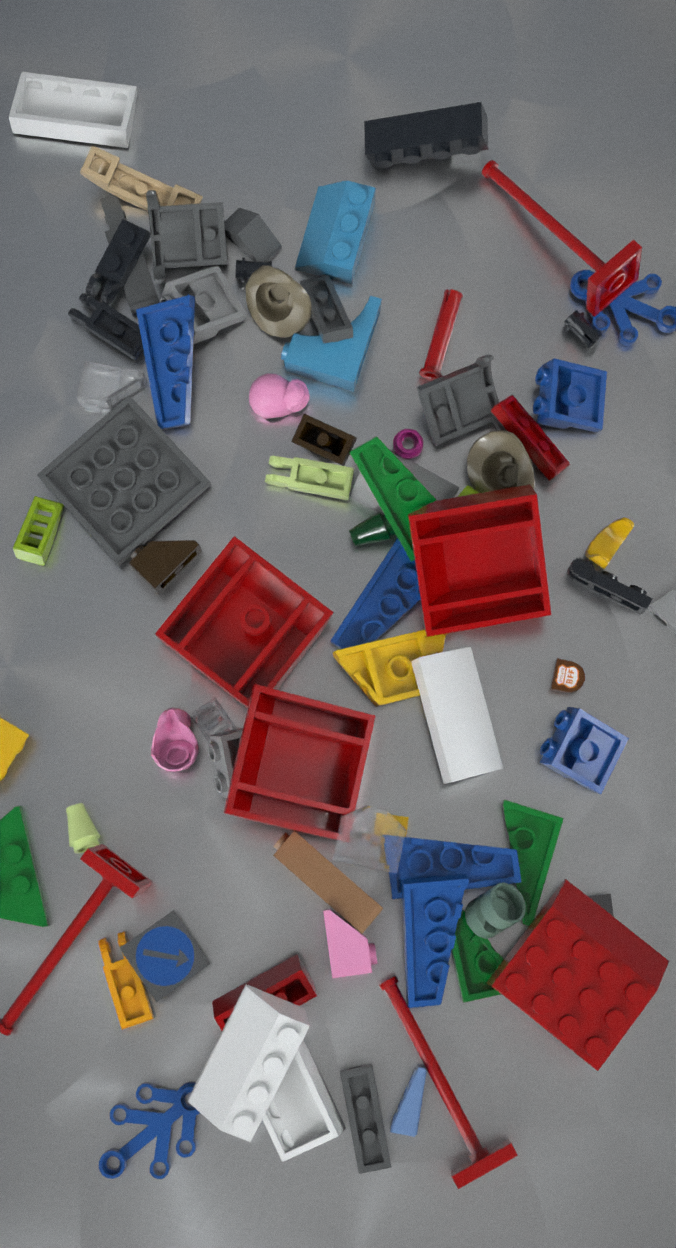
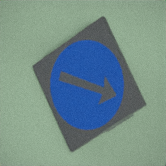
(164, 956)

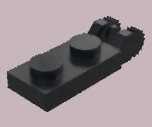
(118, 261)
(110, 326)
(608, 586)

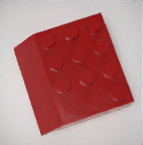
(480, 560)
(208, 628)
(298, 762)
(580, 974)

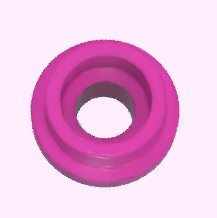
(410, 435)

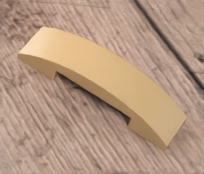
(130, 184)

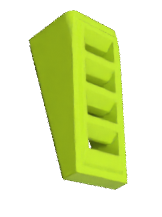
(38, 550)

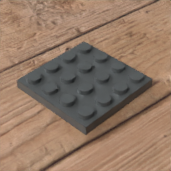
(124, 480)

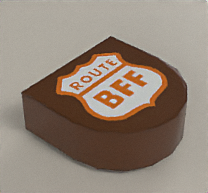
(567, 676)

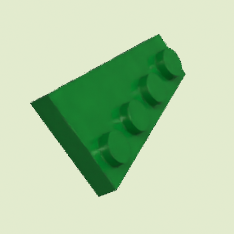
(392, 486)

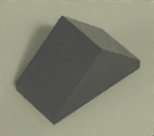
(252, 235)

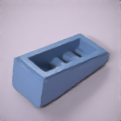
(408, 1111)

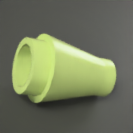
(81, 829)

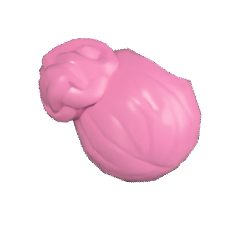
(277, 397)
(174, 742)

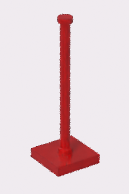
(610, 278)
(115, 873)
(481, 1158)

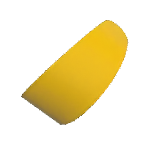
(608, 541)

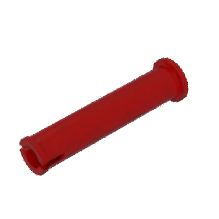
(441, 335)

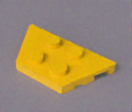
(385, 666)

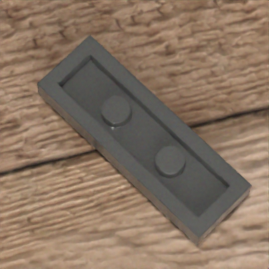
(327, 310)
(365, 1119)

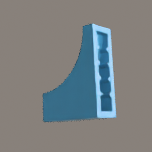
(334, 362)

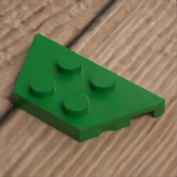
(19, 880)

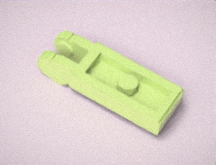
(312, 477)

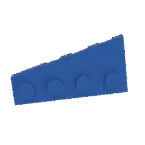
(168, 354)
(382, 602)
(435, 858)
(430, 925)

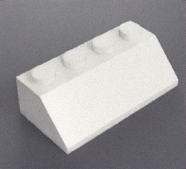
(249, 1062)

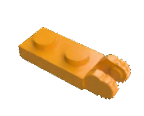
(125, 987)

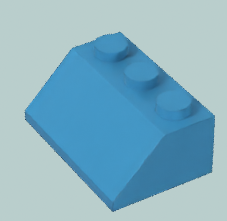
(336, 230)

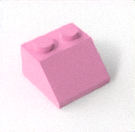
(347, 947)

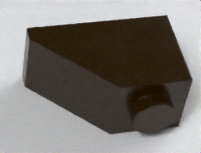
(324, 439)
(163, 561)

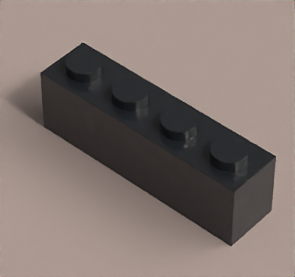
(426, 135)

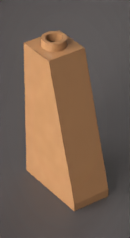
(327, 881)

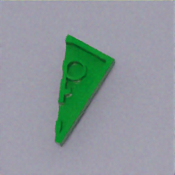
(534, 838)
(473, 962)

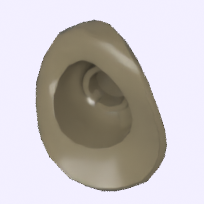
(263, 296)
(499, 462)

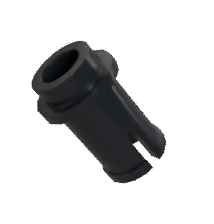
(245, 268)
(582, 328)

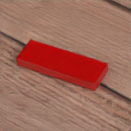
(535, 441)

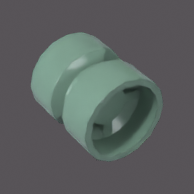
(495, 910)

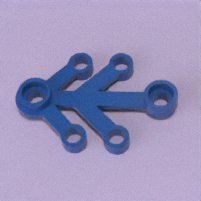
(624, 302)
(158, 1125)

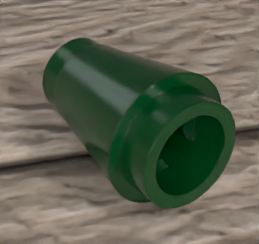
(372, 530)

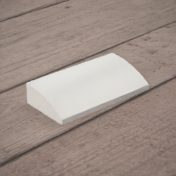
(73, 109)
(457, 714)
(302, 1109)

